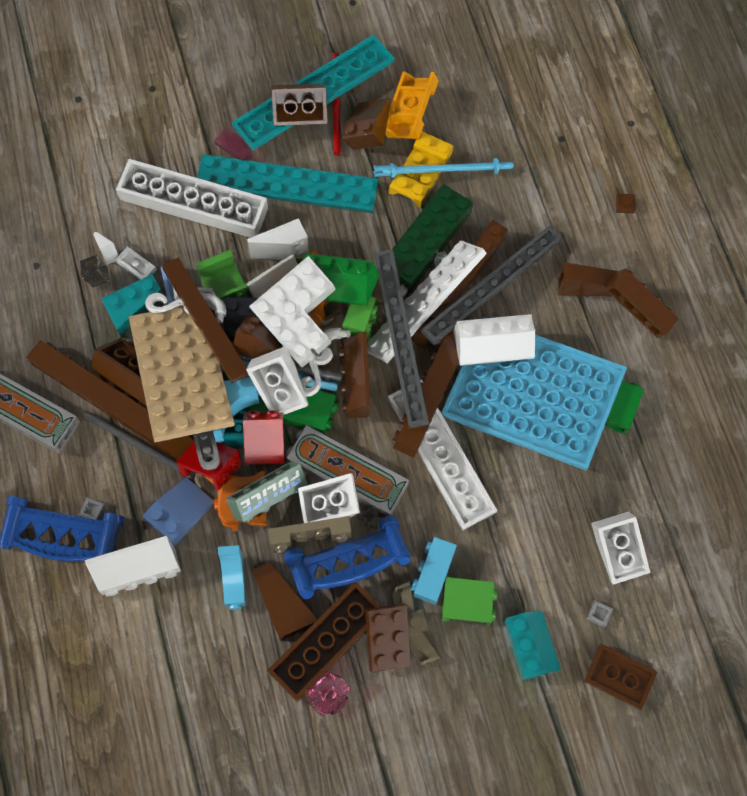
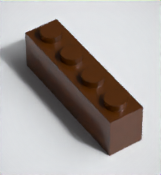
(641, 303)

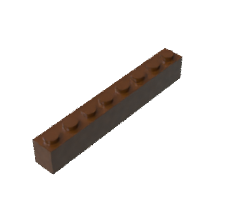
(490, 241)
(433, 388)

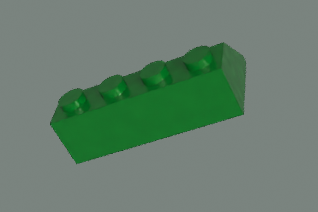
(351, 278)

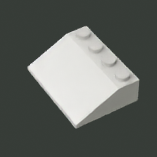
(134, 566)

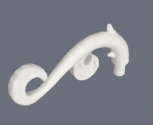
(218, 305)
(324, 358)

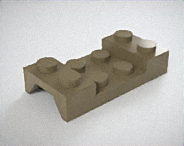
(282, 537)

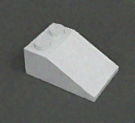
(280, 242)
(278, 381)
(329, 499)
(621, 547)

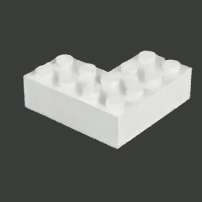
(287, 306)

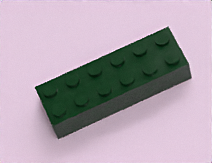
(430, 234)

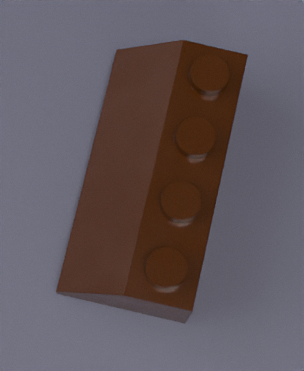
(120, 365)
(356, 376)

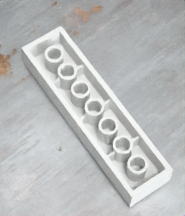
(192, 198)

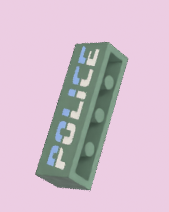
(266, 492)

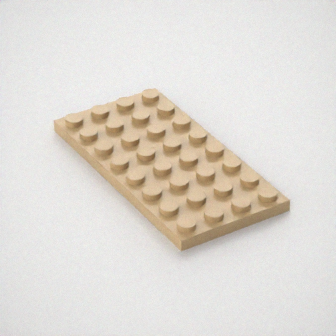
(179, 375)

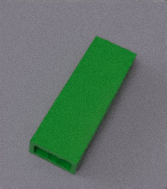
(315, 415)

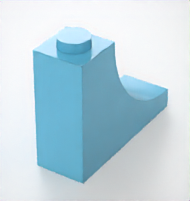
(240, 395)
(233, 576)

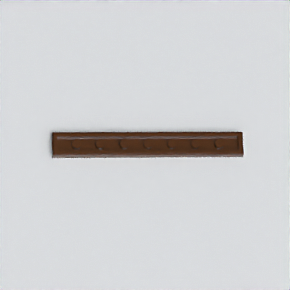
(205, 320)

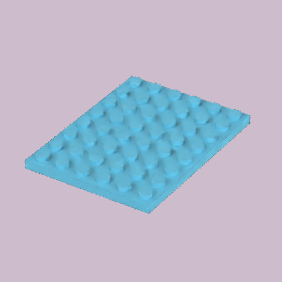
(540, 403)

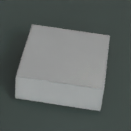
(92, 509)
(599, 613)

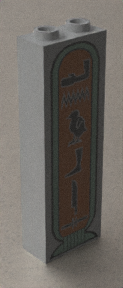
(35, 416)
(329, 459)

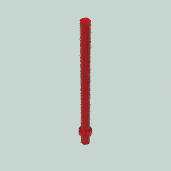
(336, 122)

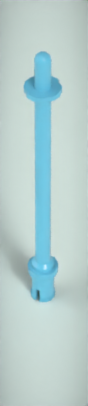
(392, 170)

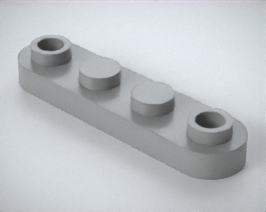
(207, 450)

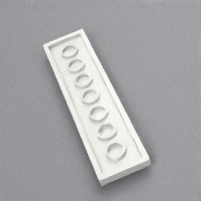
(429, 295)
(450, 469)

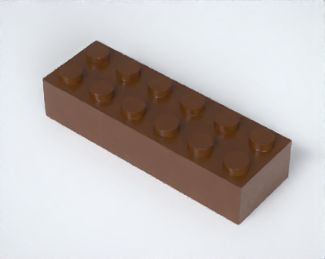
(323, 643)

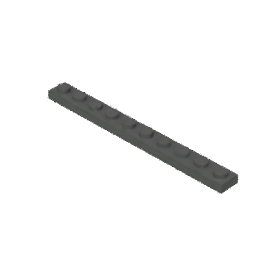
(491, 285)
(401, 339)

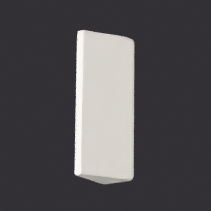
(270, 277)

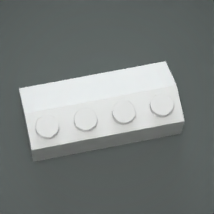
(495, 339)

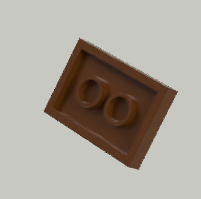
(388, 637)
(620, 677)

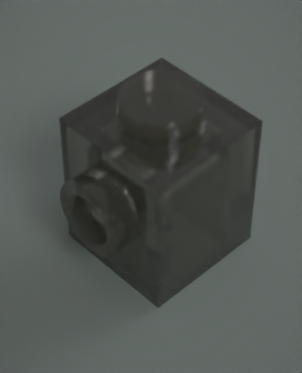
(94, 271)

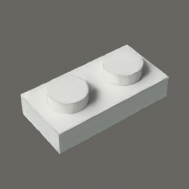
(135, 264)

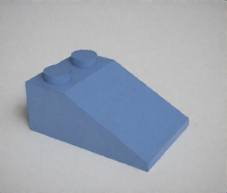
(178, 510)

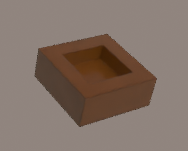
(625, 203)

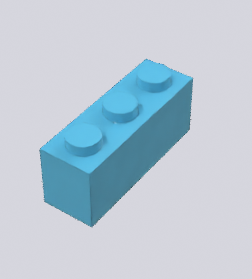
(433, 570)

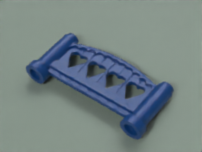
(19, 518)
(305, 567)

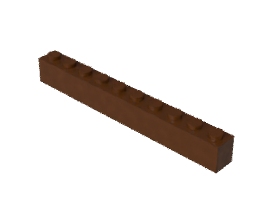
(102, 395)

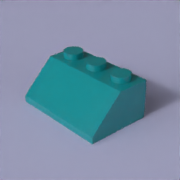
(531, 645)

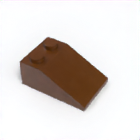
(367, 124)
(255, 338)

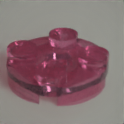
(322, 687)

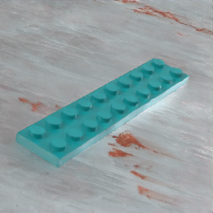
(339, 77)
(291, 183)

